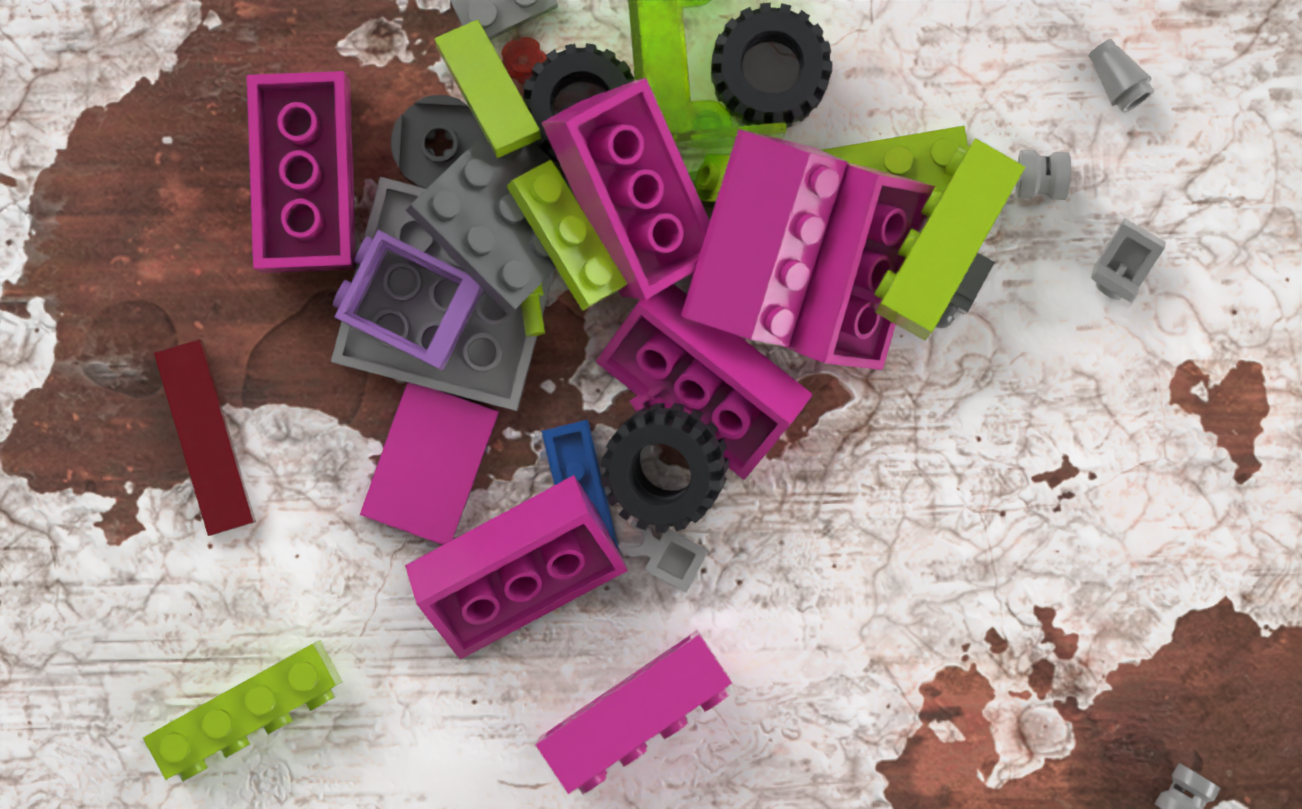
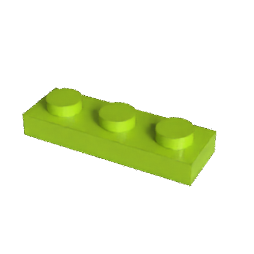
(566, 234)

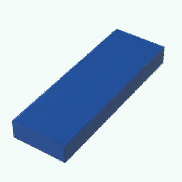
(572, 453)

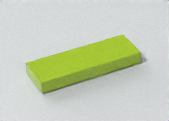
(487, 88)

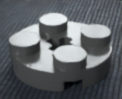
(421, 123)

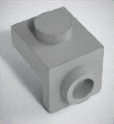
(1126, 261)

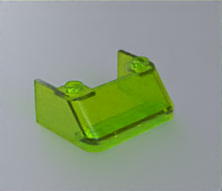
(661, 57)

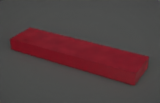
(204, 437)

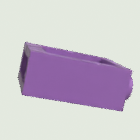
(454, 321)

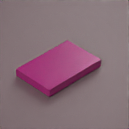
(429, 463)

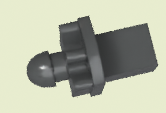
(967, 290)

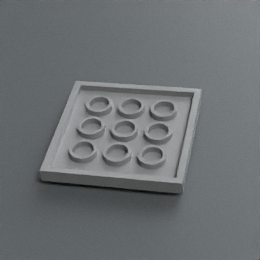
(411, 302)

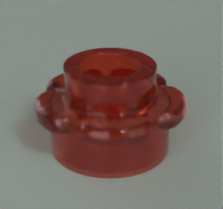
(514, 50)

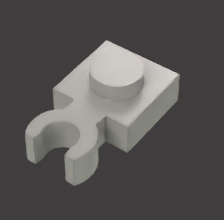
(671, 557)

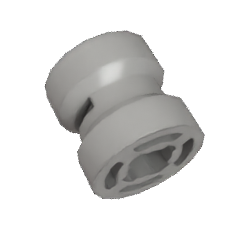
(1044, 175)
(1186, 779)

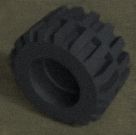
(777, 26)
(566, 68)
(638, 494)

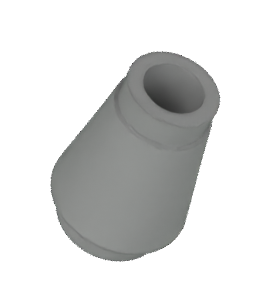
(1121, 76)

